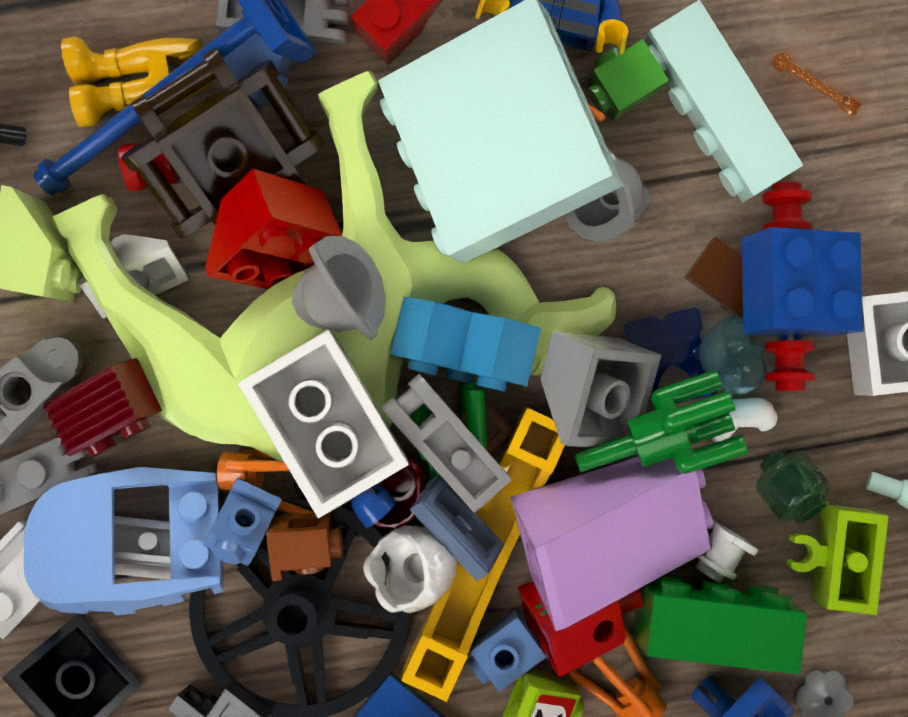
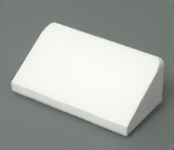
(142, 547)

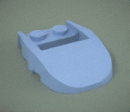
(73, 548)

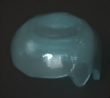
(733, 356)

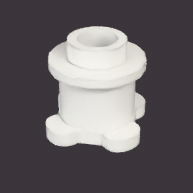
(725, 553)

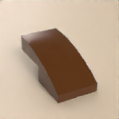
(719, 276)

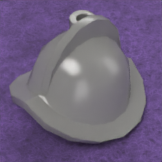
(614, 212)
(341, 288)

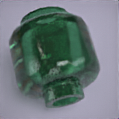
(792, 486)

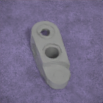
(50, 370)

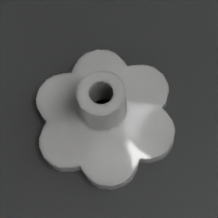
(824, 695)

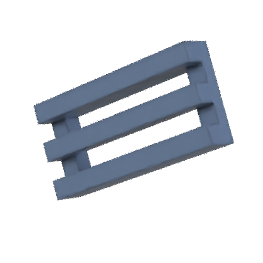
(457, 527)

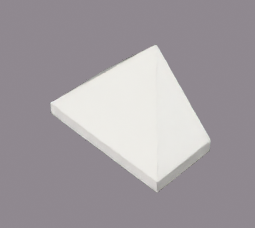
(148, 262)

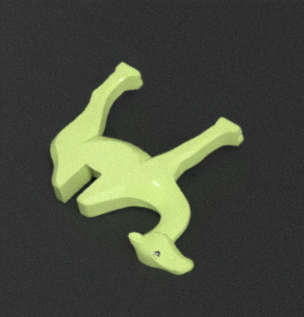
(199, 372)

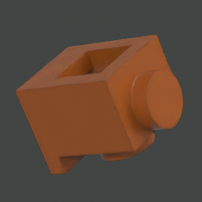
(302, 544)

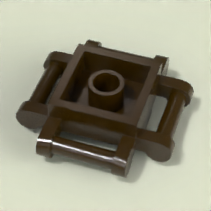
(216, 139)

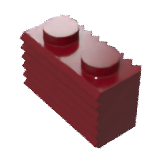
(102, 408)

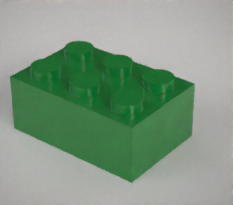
(720, 625)

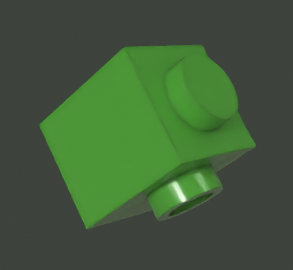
(625, 79)

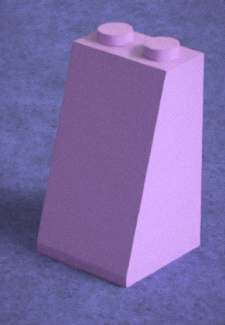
(610, 533)

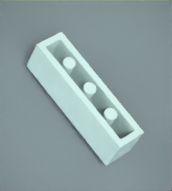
(721, 103)

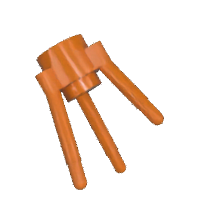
(251, 468)
(634, 696)

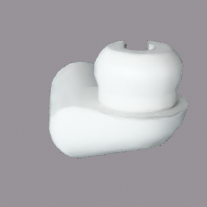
(751, 413)

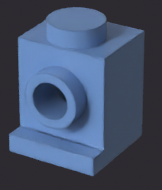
(249, 506)

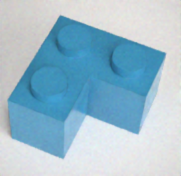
(465, 344)

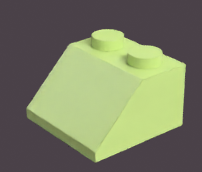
(32, 251)

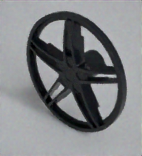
(299, 615)

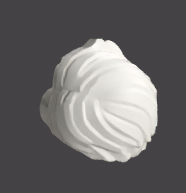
(417, 569)

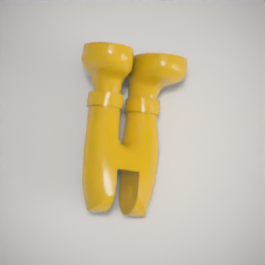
(87, 67)

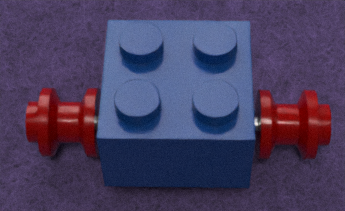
(798, 284)

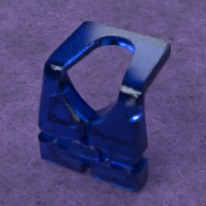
(674, 338)

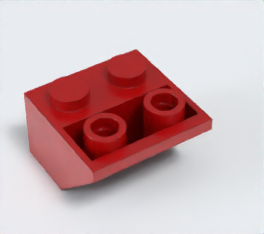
(268, 230)

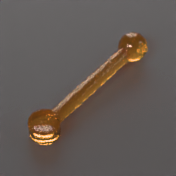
(783, 62)

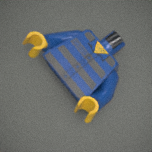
(576, 21)

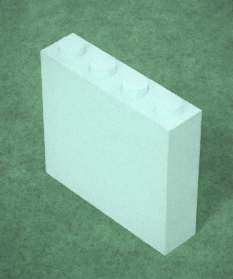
(497, 132)

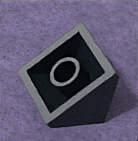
(72, 675)

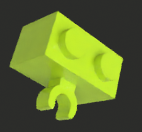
(845, 559)

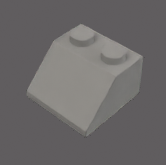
(596, 386)

